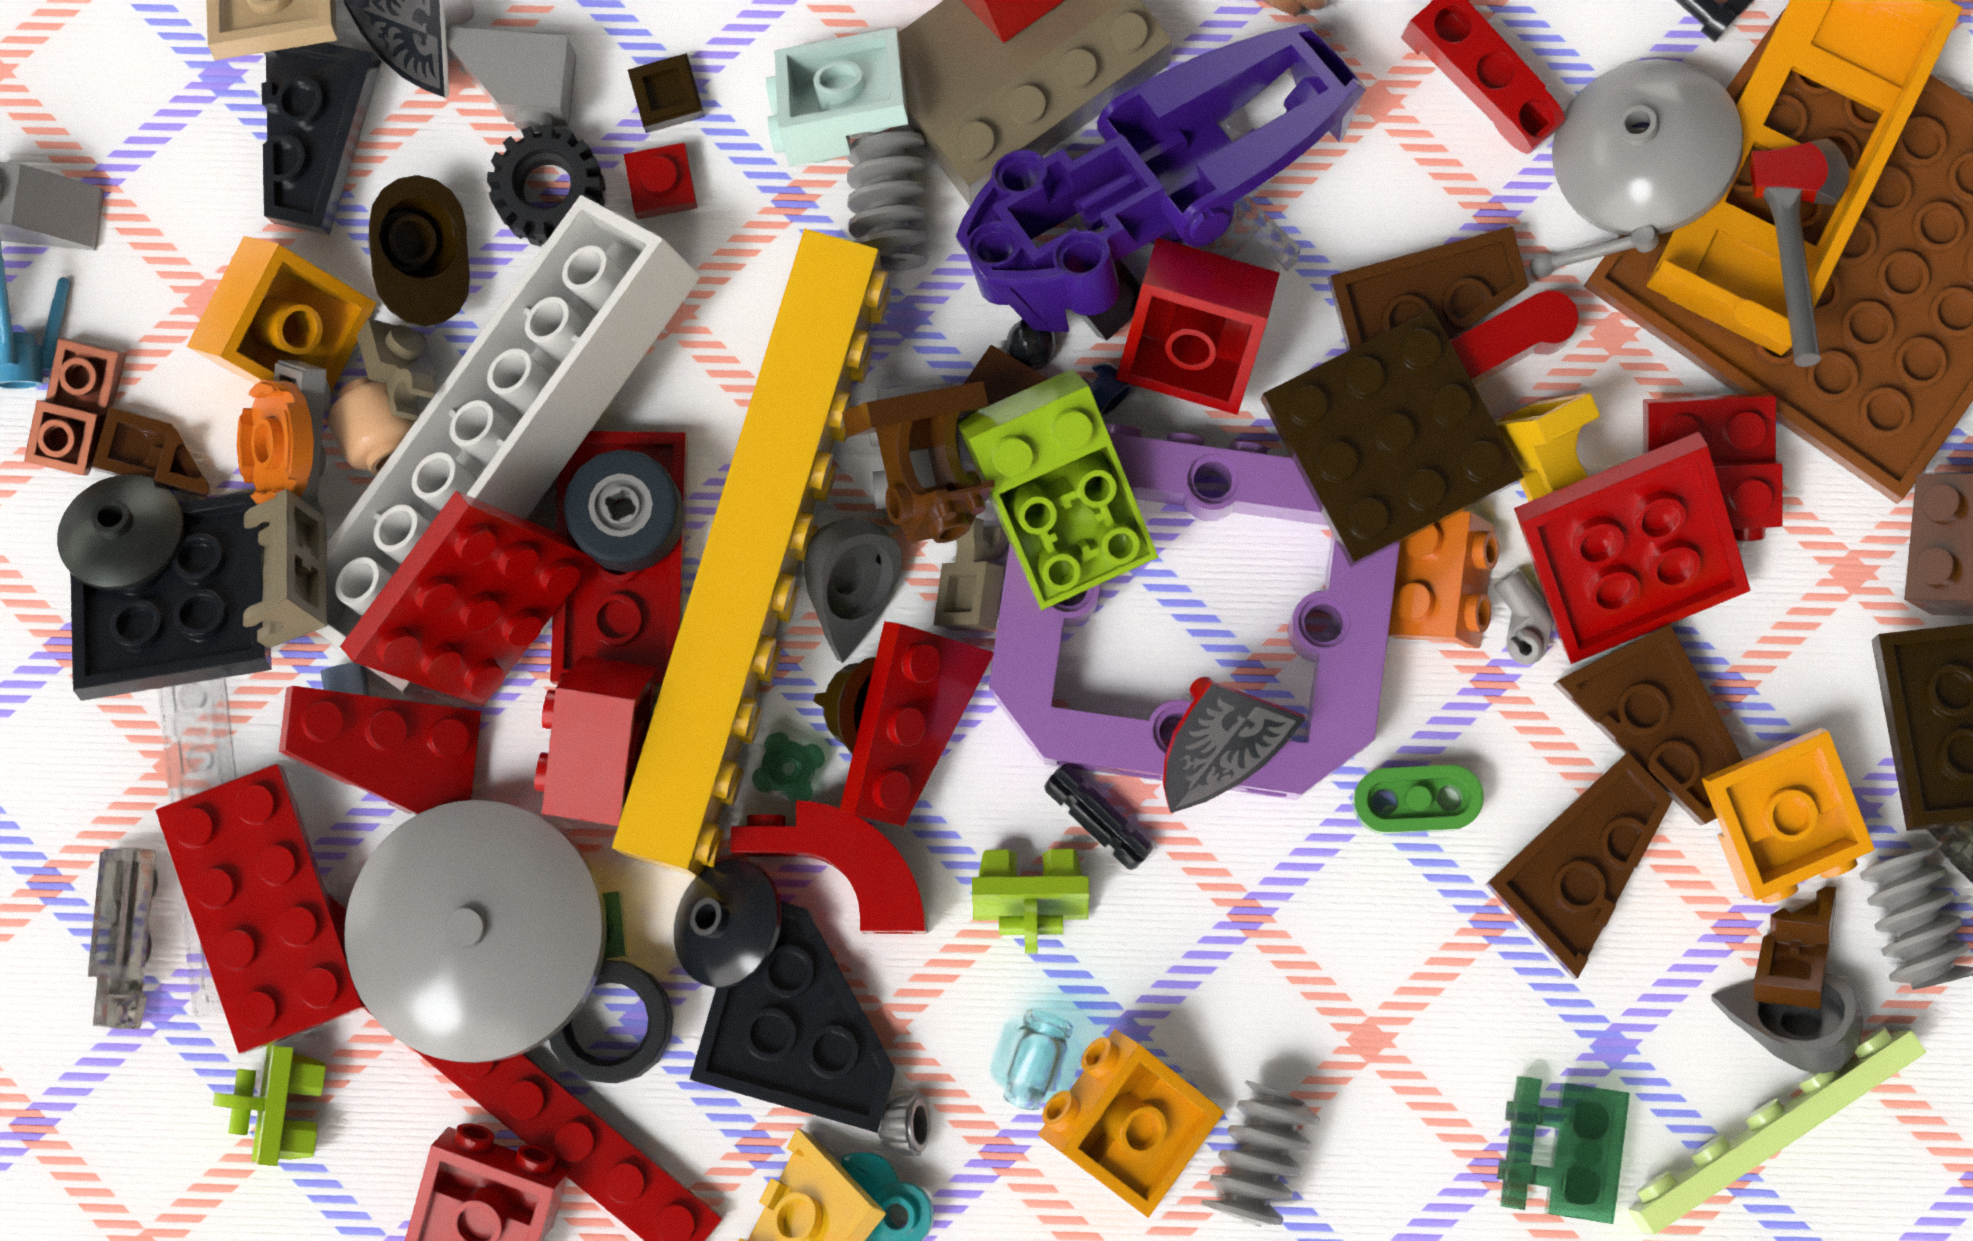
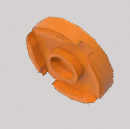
(275, 440)

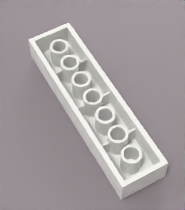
(514, 398)

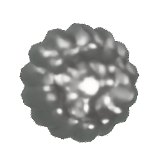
(906, 1125)

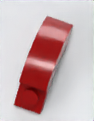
(870, 862)

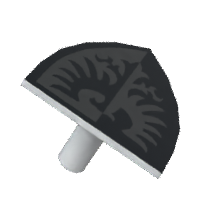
(412, 36)

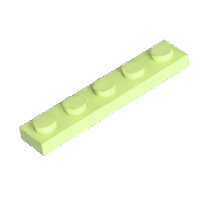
(1773, 1129)

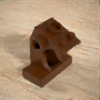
(917, 424)

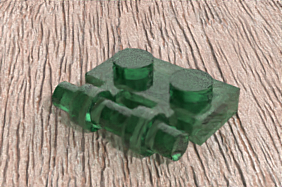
(1584, 1150)

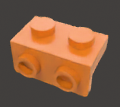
(1445, 582)

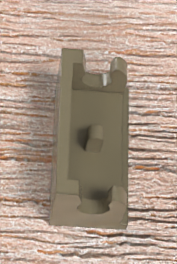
(292, 569)

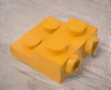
(1787, 817)
(1129, 1121)

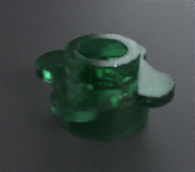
(781, 751)

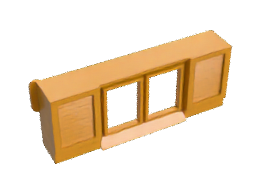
(1862, 49)

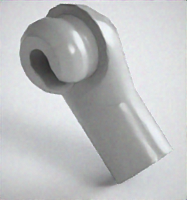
(1529, 618)

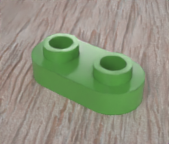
(1416, 799)

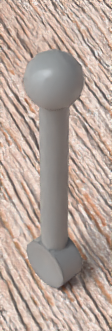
(1642, 239)

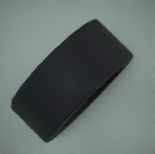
(652, 1046)

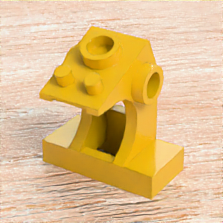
(1545, 441)

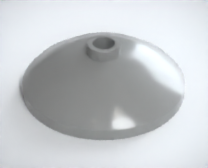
(1654, 176)

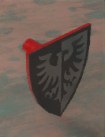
(1222, 742)

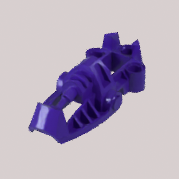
(1156, 176)

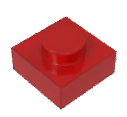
(660, 181)

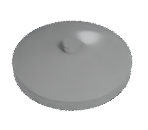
(475, 931)

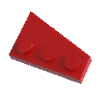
(908, 718)
(386, 746)

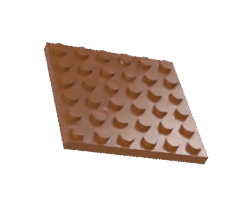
(1893, 310)

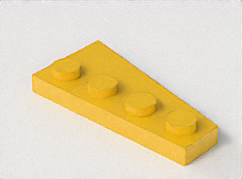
(814, 1199)

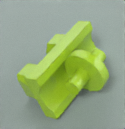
(1030, 903)
(273, 1135)

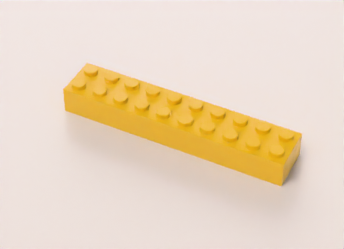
(752, 556)

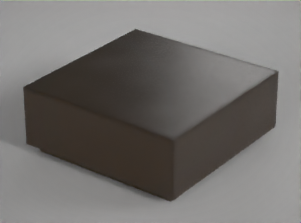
(666, 93)

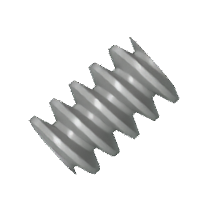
(883, 197)
(1917, 920)
(1262, 1156)

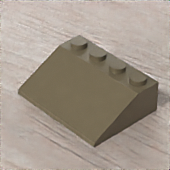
(1031, 92)

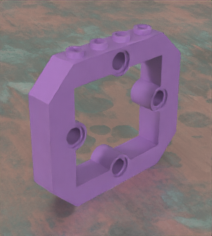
(1345, 669)

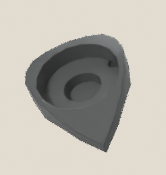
(849, 580)
(1800, 1036)

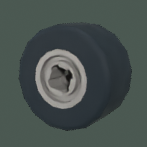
(642, 525)

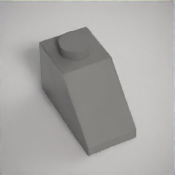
(519, 72)
(47, 208)

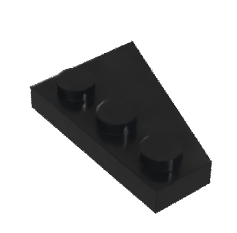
(314, 120)

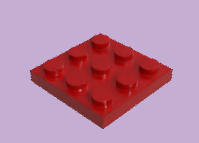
(1633, 548)
(467, 600)

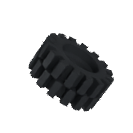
(524, 157)

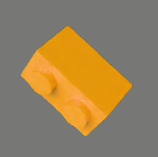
(279, 309)

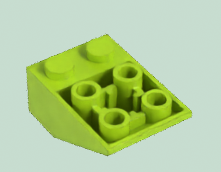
(1058, 488)

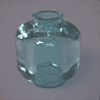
(1035, 1058)

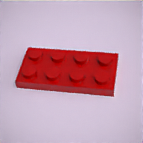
(615, 611)
(260, 908)

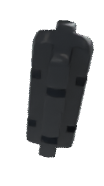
(1098, 817)

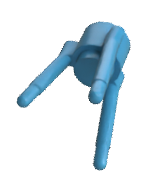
(20, 358)

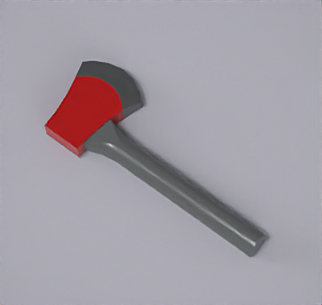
(1785, 178)

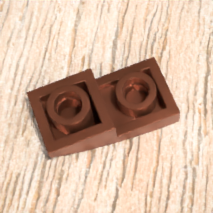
(75, 408)

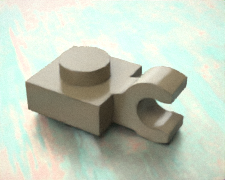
(401, 361)
(973, 584)

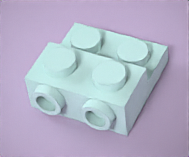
(834, 92)

